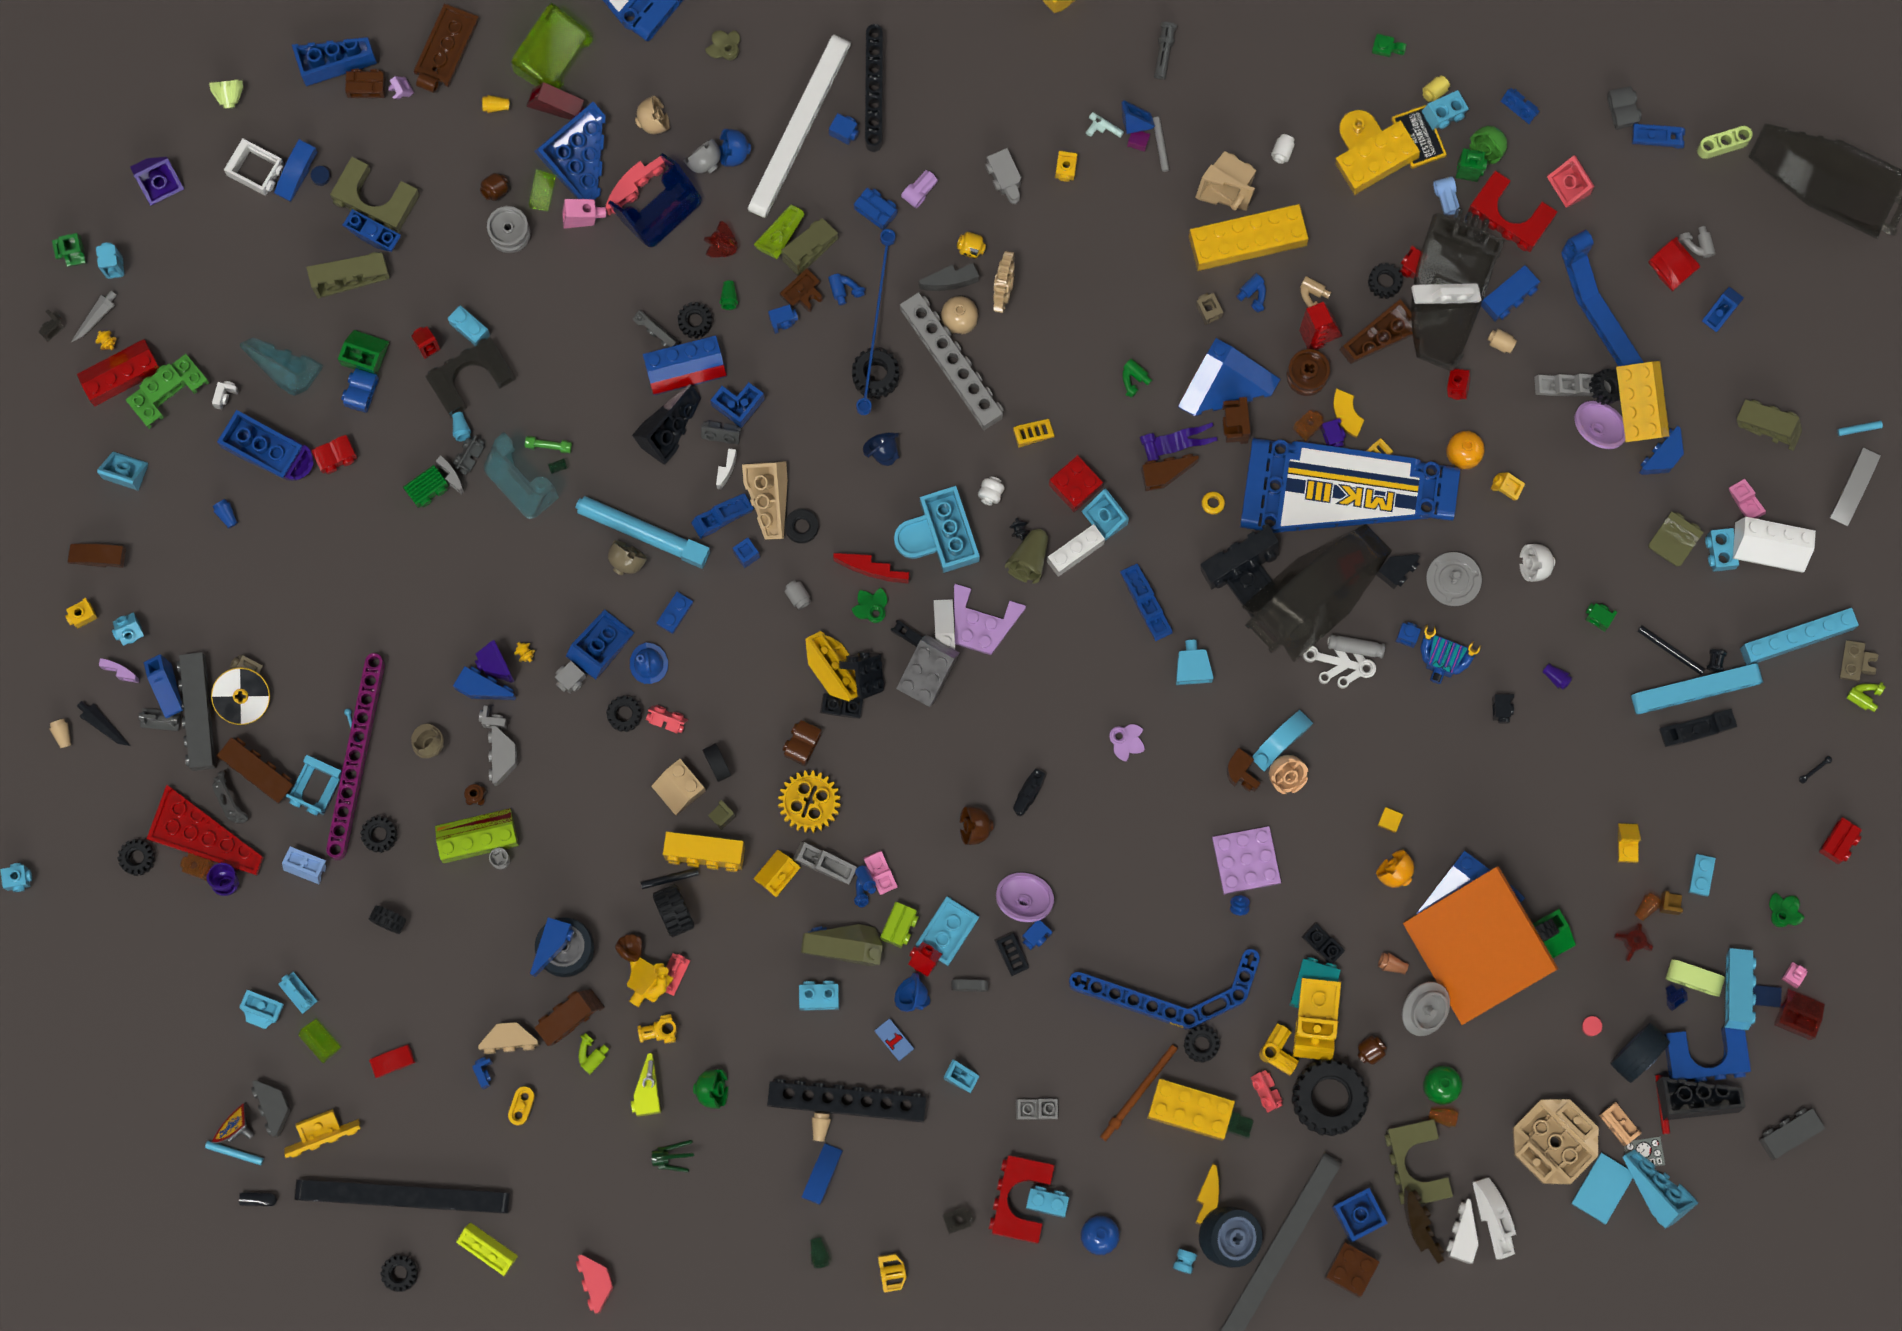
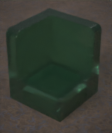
(1239, 1125)

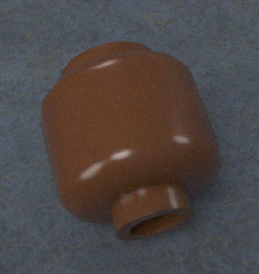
(494, 186)
(1371, 1050)

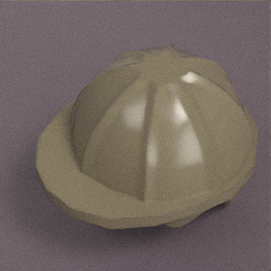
(427, 741)

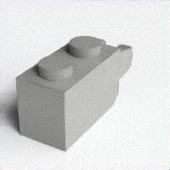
(1005, 174)

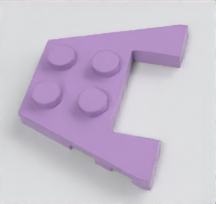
(980, 630)

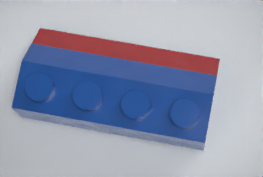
(684, 365)

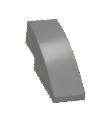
(824, 863)

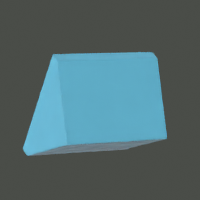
(123, 470)
(1106, 514)

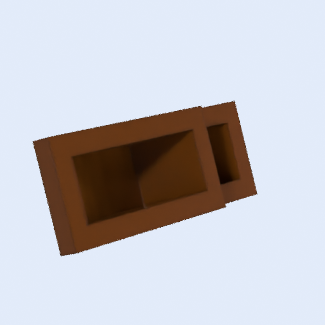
(97, 555)

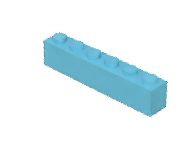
(1799, 636)

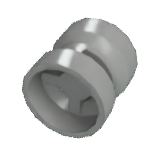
(499, 858)

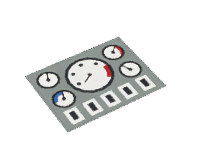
(1650, 1148)

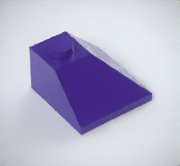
(156, 178)
(493, 663)

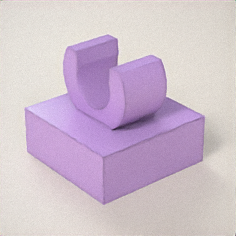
(401, 87)

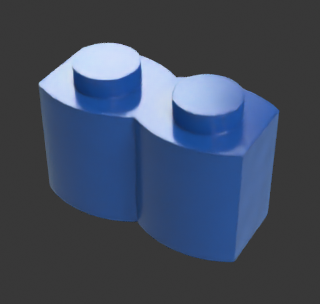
(360, 390)

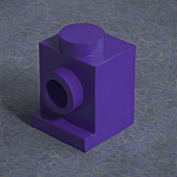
(1333, 433)

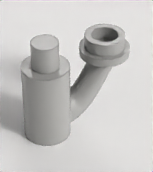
(1705, 241)

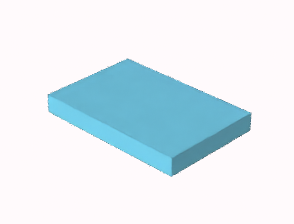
(948, 929)
(1602, 1188)

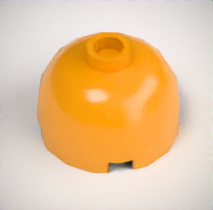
(1465, 450)
(1397, 870)

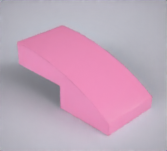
(1746, 500)
(880, 872)

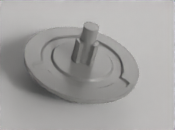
(1454, 579)
(1425, 1008)

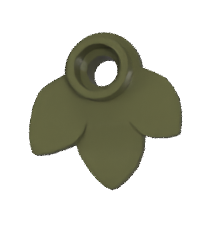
(722, 43)

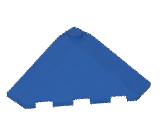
(575, 153)
(1226, 377)

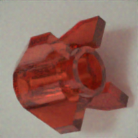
(722, 243)
(1631, 945)

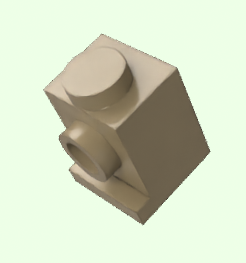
(1209, 301)

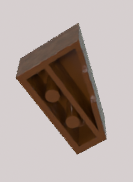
(568, 1016)

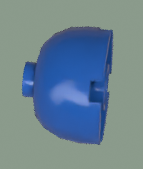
(734, 147)
(1100, 1235)

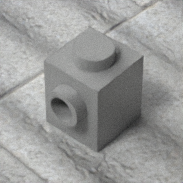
(569, 677)

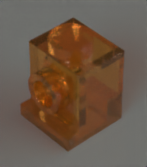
(1307, 431)
(200, 871)

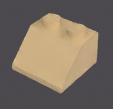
(678, 787)

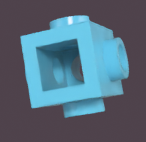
(127, 629)
(16, 877)

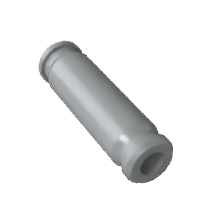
(1356, 646)

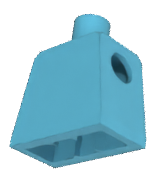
(1193, 665)

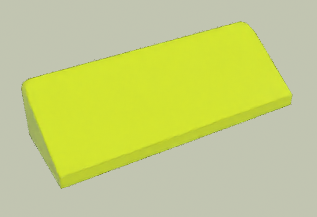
(486, 1249)

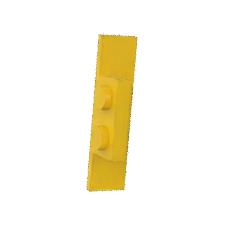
(320, 1130)

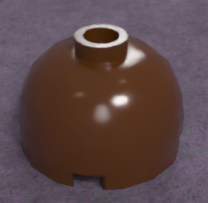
(975, 824)

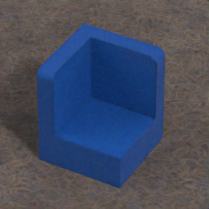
(746, 552)

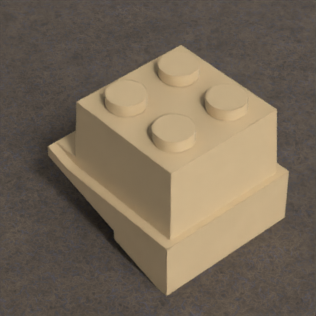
(1227, 183)

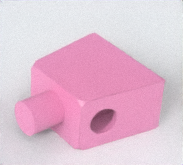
(581, 213)

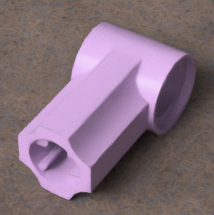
(916, 192)

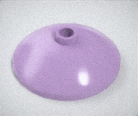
(1600, 425)
(1027, 890)

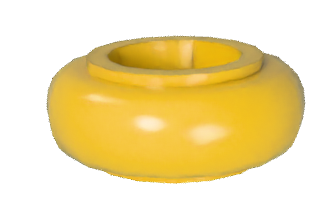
(1213, 511)

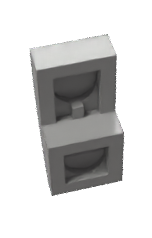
(452, 478)

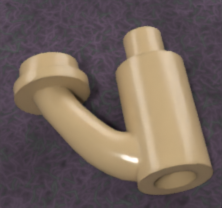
(1315, 288)

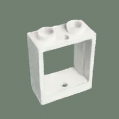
(238, 159)

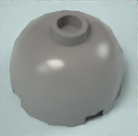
(704, 158)

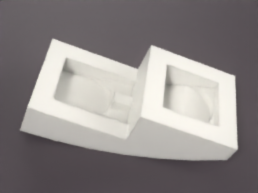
(725, 472)

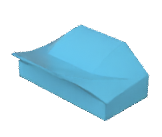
(260, 1009)

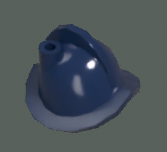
(882, 448)

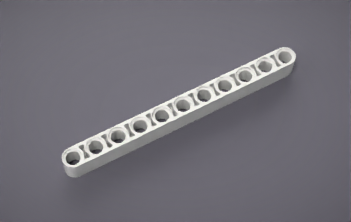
(799, 126)

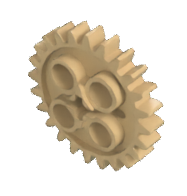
(1004, 281)

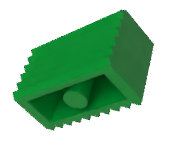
(426, 487)

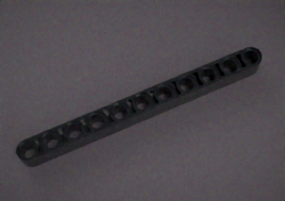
(402, 1196)

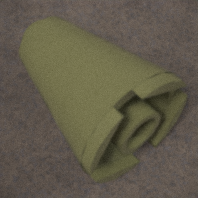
(1029, 557)

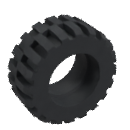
(1348, 1078)

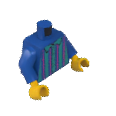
(1445, 656)

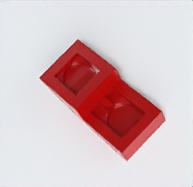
(392, 1061)

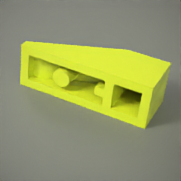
(646, 1099)

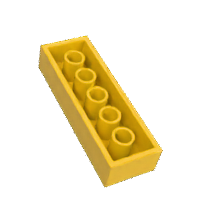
(1248, 237)

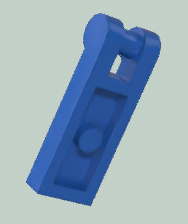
(1658, 135)

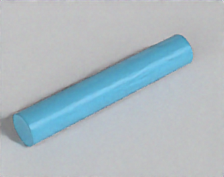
(1859, 428)

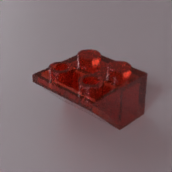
(1800, 1015)

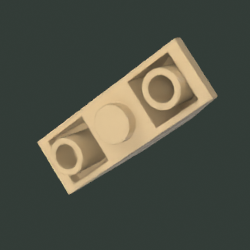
(507, 1037)

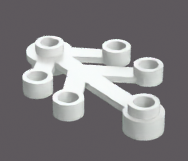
(1342, 663)

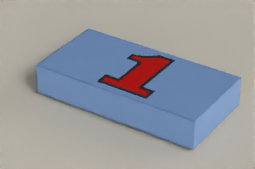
(894, 1040)

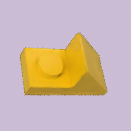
(1628, 842)

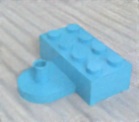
(939, 531)

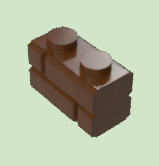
(365, 83)

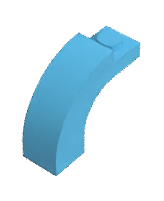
(1281, 739)

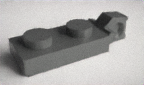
(655, 329)

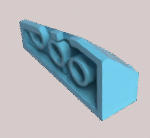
(1664, 1198)

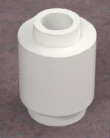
(1283, 148)

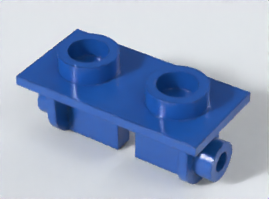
(1515, 102)

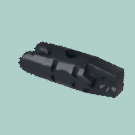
(1029, 792)

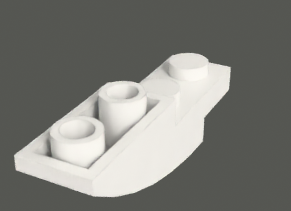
(1495, 1212)

